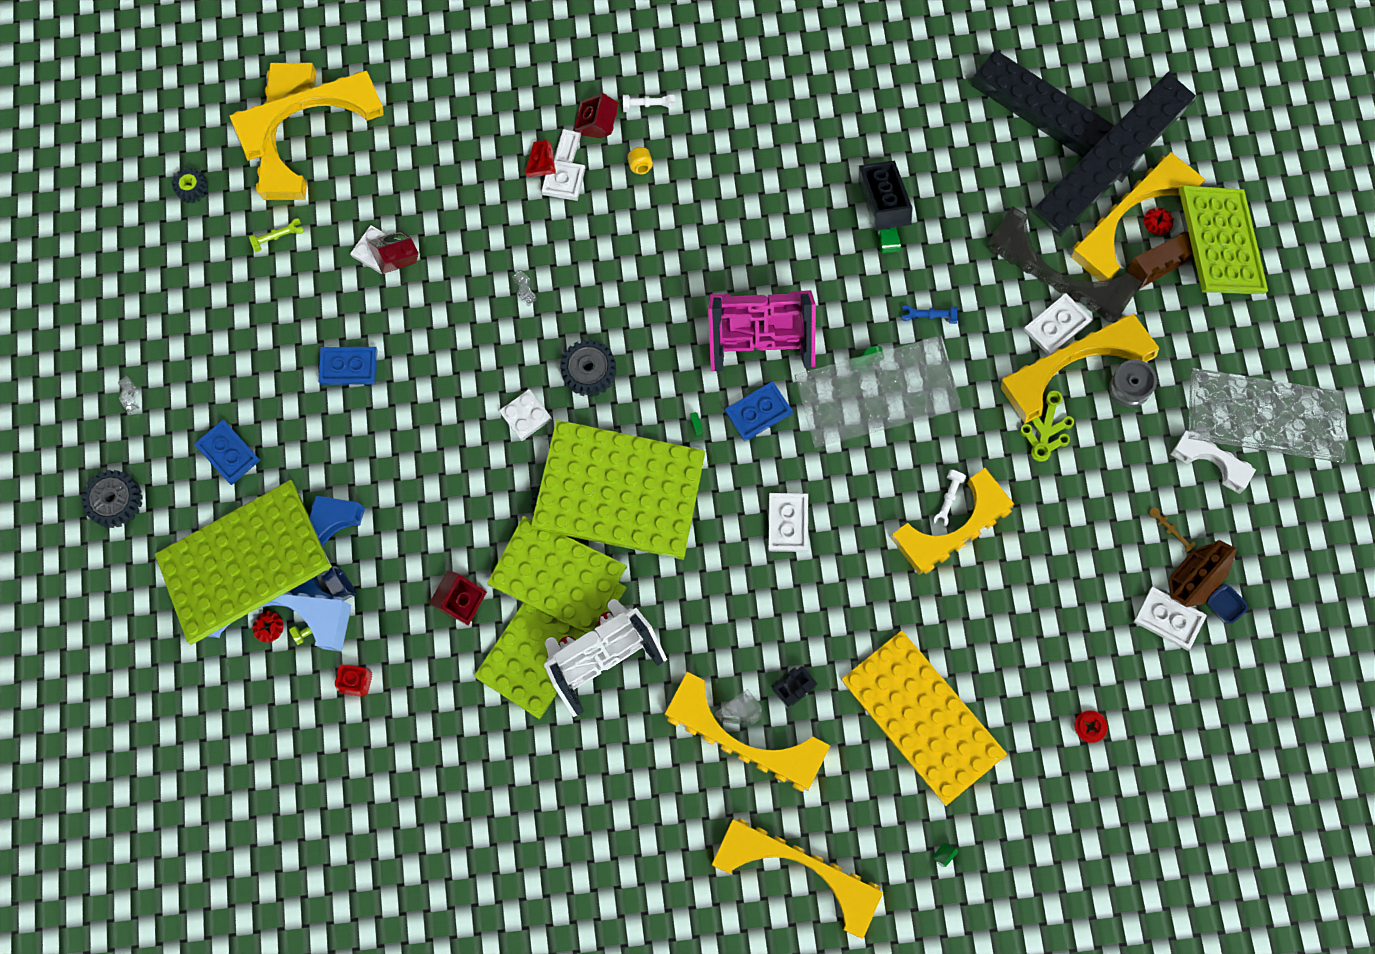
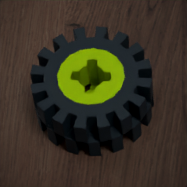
(186, 191)

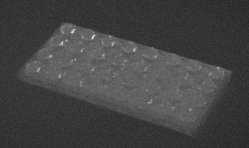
(878, 392)
(1267, 415)

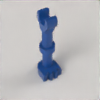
(931, 313)

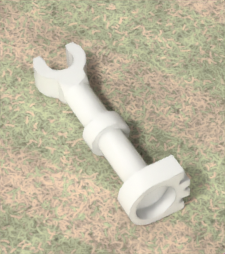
(668, 101)
(950, 497)

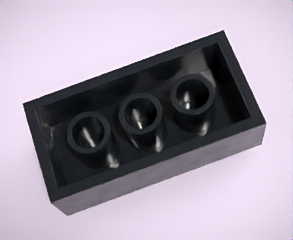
(885, 195)

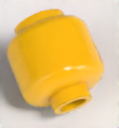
(640, 160)

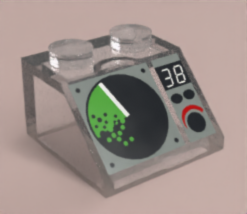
(741, 710)

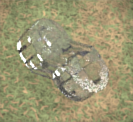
(524, 292)
(128, 394)

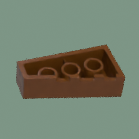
(1161, 259)

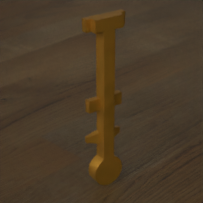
(1155, 513)

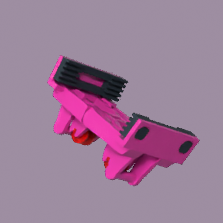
(737, 328)

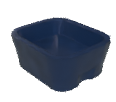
(339, 583)
(1227, 604)

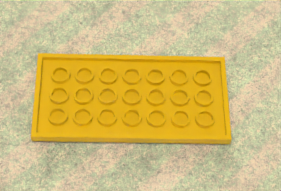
(924, 718)

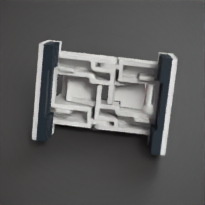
(580, 660)

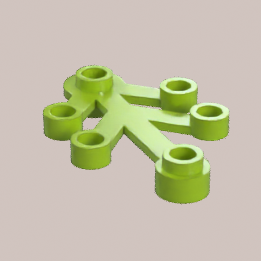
(1046, 430)

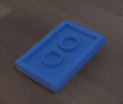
(347, 365)
(758, 411)
(227, 452)

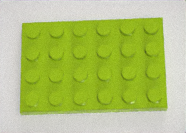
(1223, 240)
(557, 576)

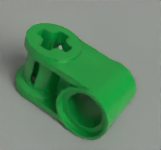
(889, 240)

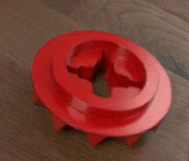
(1151, 218)
(276, 627)
(1100, 726)

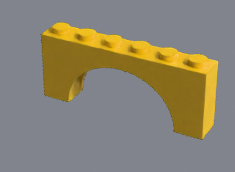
(926, 550)

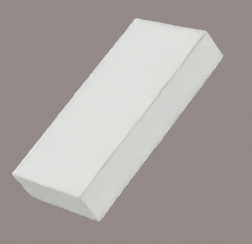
(567, 146)

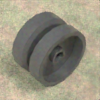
(1132, 383)

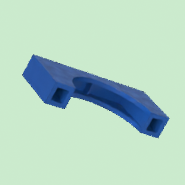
(329, 517)

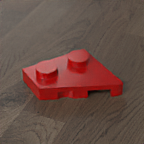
(541, 160)

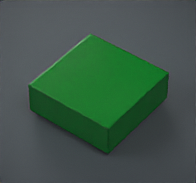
(696, 424)

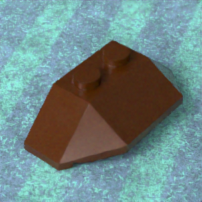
(1201, 573)

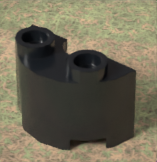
(794, 687)

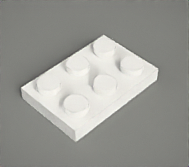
(1057, 324)
(788, 522)
(1170, 619)

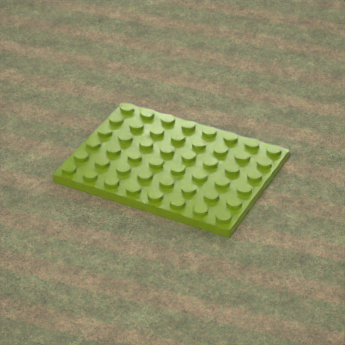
(619, 489)
(241, 561)

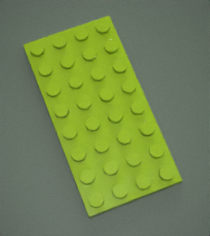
(518, 658)

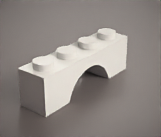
(1235, 473)

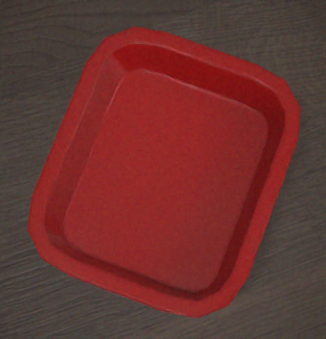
(353, 680)

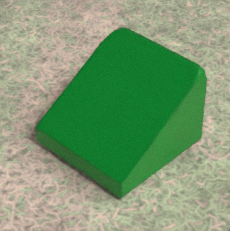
(944, 854)

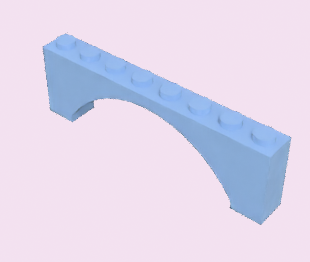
(324, 616)

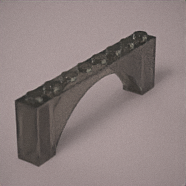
(1103, 297)

